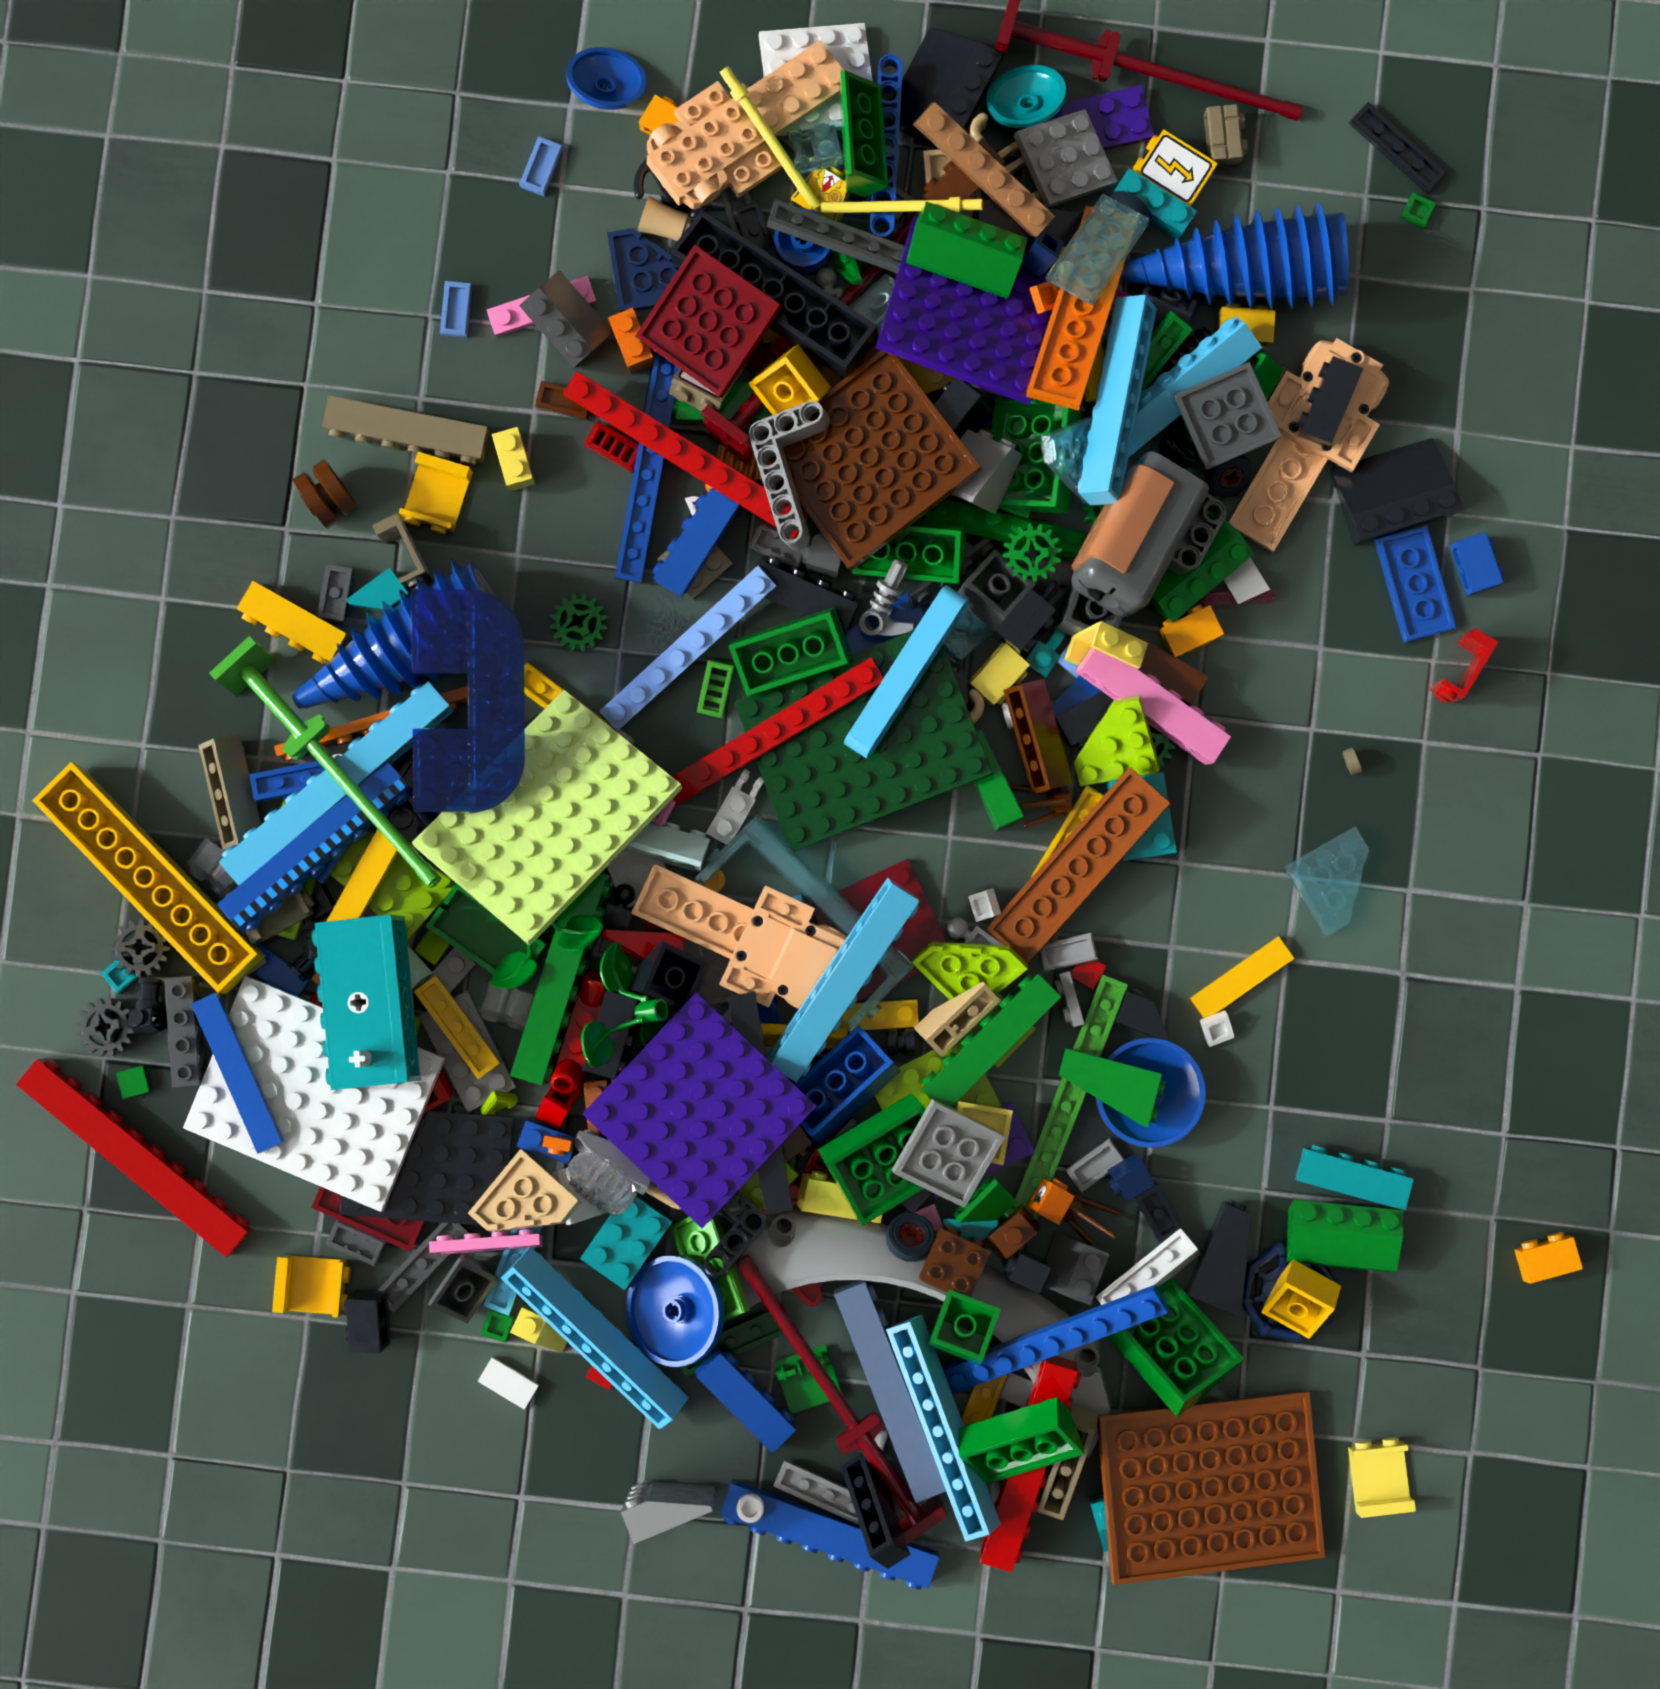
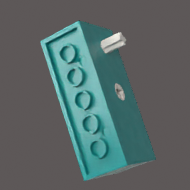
(370, 964)

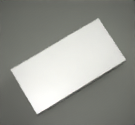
(508, 1382)

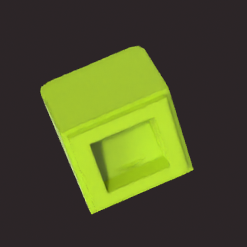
(432, 947)

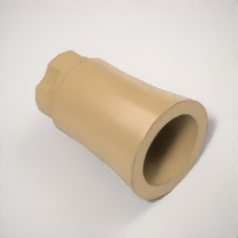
(663, 220)

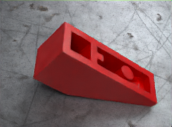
(641, 943)

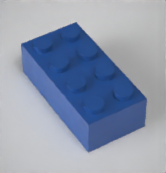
(844, 1082)

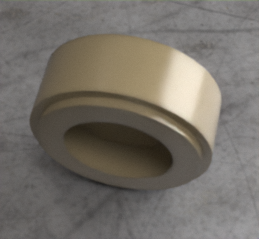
(1351, 761)

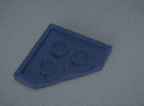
(639, 269)

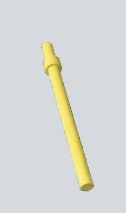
(740, 93)
(954, 204)

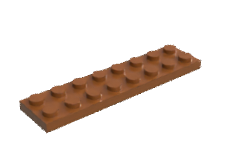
(1079, 865)

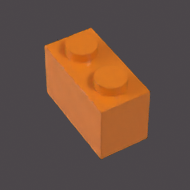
(634, 351)

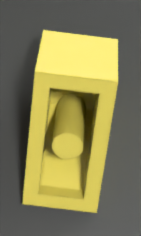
(536, 1330)

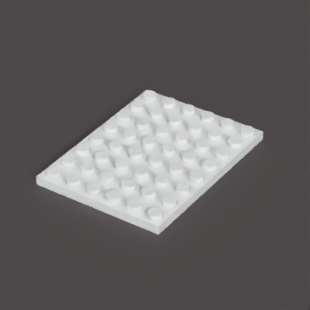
(332, 1138)

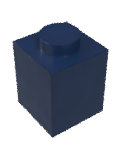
(1041, 252)
(1130, 1178)

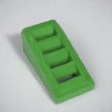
(722, 665)

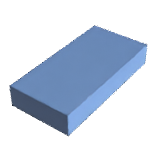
(541, 166)
(456, 309)

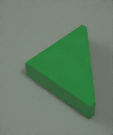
(847, 267)

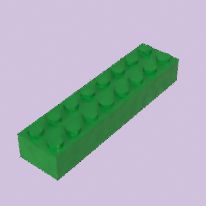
(557, 991)

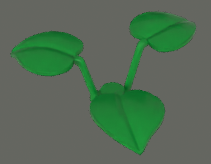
(519, 968)
(652, 1014)

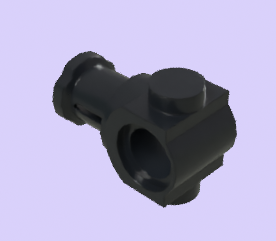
(309, 955)
(148, 1013)

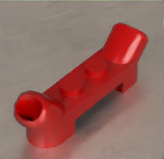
(571, 1059)

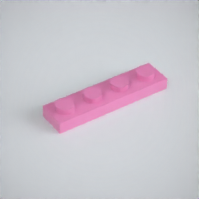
(511, 317)
(475, 1243)

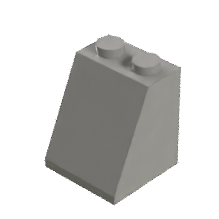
(998, 465)

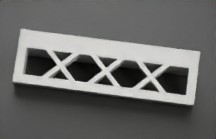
(1154, 1268)

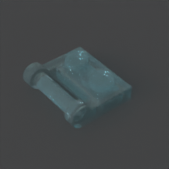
(824, 146)

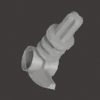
(882, 603)

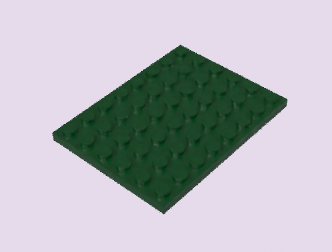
(829, 788)

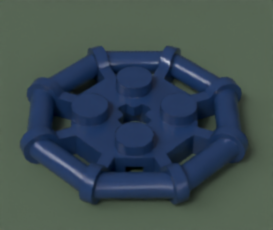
(1268, 1282)

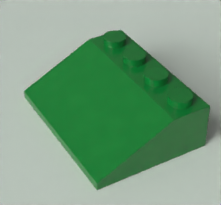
(1033, 483)
(865, 1157)
(1179, 1351)

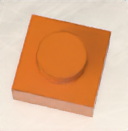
(1044, 296)
(557, 1145)

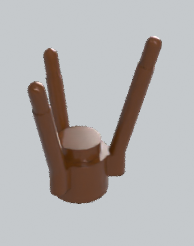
(1058, 802)
(1076, 1211)

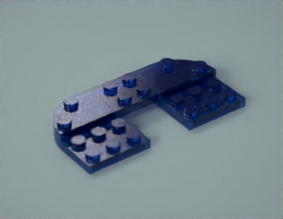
(481, 763)

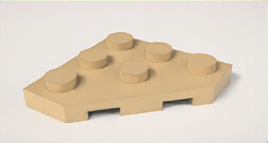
(524, 1198)

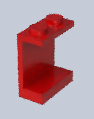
(1482, 647)

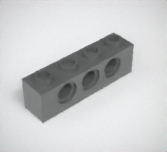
(184, 1031)

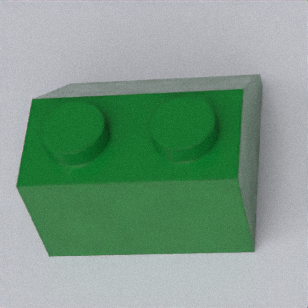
(964, 1327)

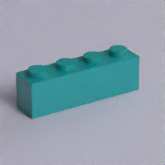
(1354, 1179)

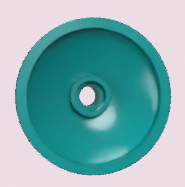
(1026, 96)

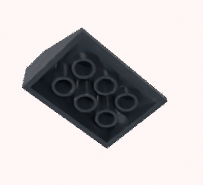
(946, 72)
(1396, 491)

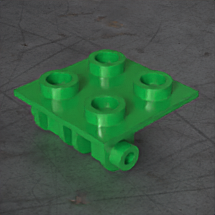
(799, 1384)

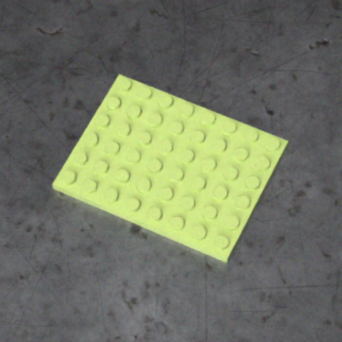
(561, 826)

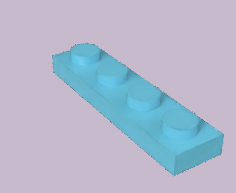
(501, 1296)

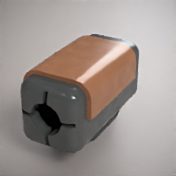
(1146, 535)

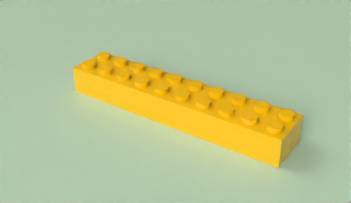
(148, 878)

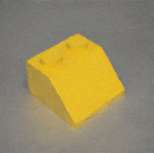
(789, 382)
(1301, 1299)

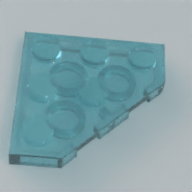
(1065, 452)
(1330, 879)

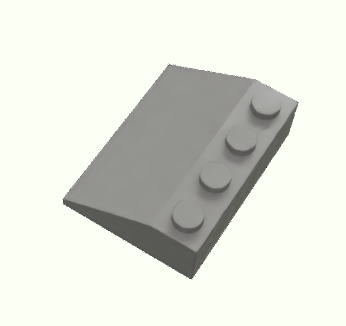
(664, 1505)

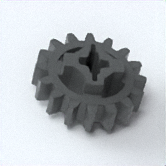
(139, 960)
(107, 1037)

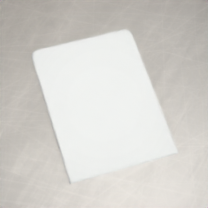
(1246, 582)

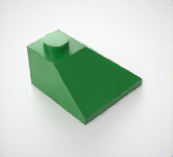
(987, 1204)

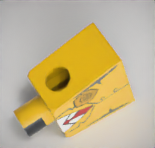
(827, 186)

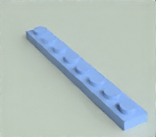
(687, 648)

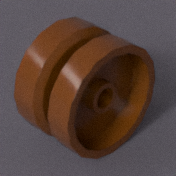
(324, 494)

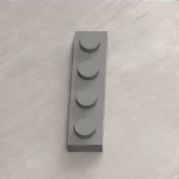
(816, 1490)

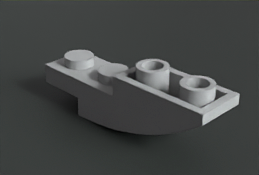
(592, 1142)

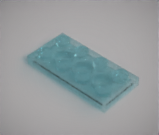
(1097, 249)

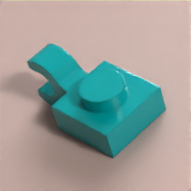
(1043, 656)

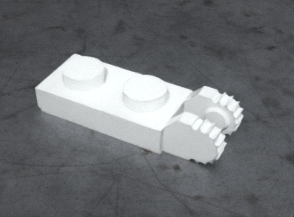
(734, 810)

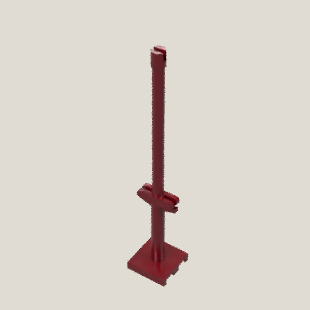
(1105, 55)
(729, 432)
(860, 1432)

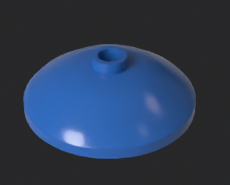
(606, 78)

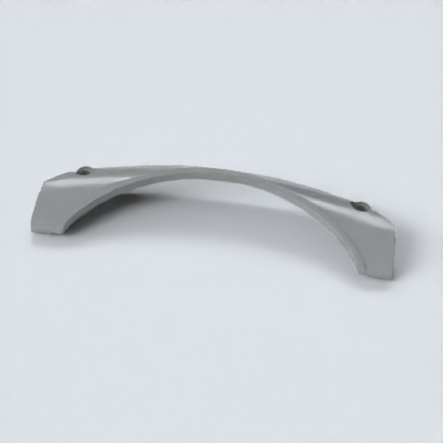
(839, 1248)

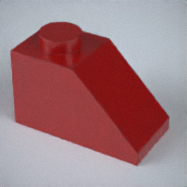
(557, 1105)

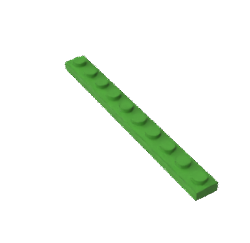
(1069, 1096)

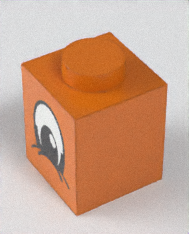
(1051, 1200)

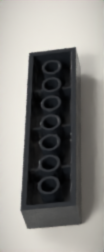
(809, 314)

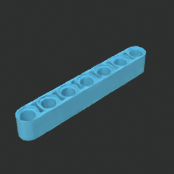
(906, 671)

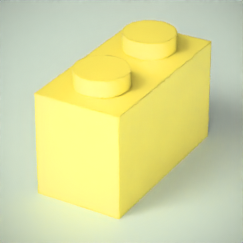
(513, 459)
(999, 673)

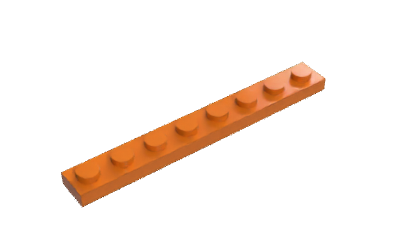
(344, 733)

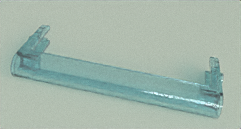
(816, 891)

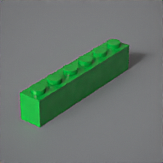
(991, 1042)

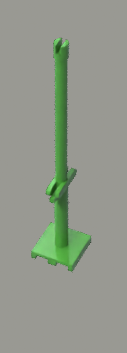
(244, 669)

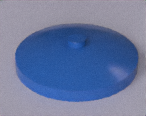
(1181, 1099)
(674, 1311)

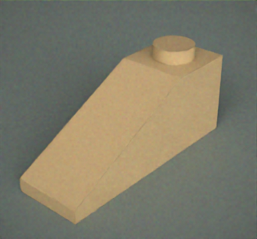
(956, 1017)

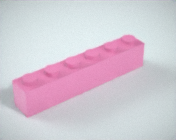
(1162, 708)

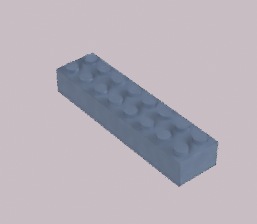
(889, 1387)

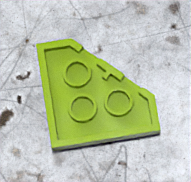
(1118, 743)
(962, 966)

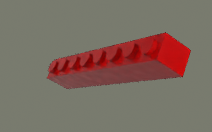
(1019, 1493)

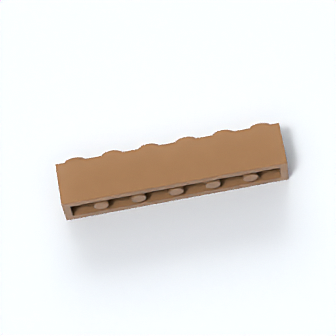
(983, 170)

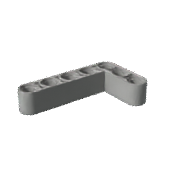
(780, 471)

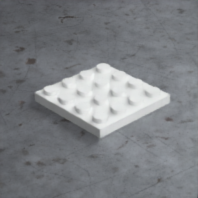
(844, 42)

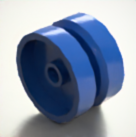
(801, 258)

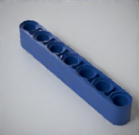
(891, 110)

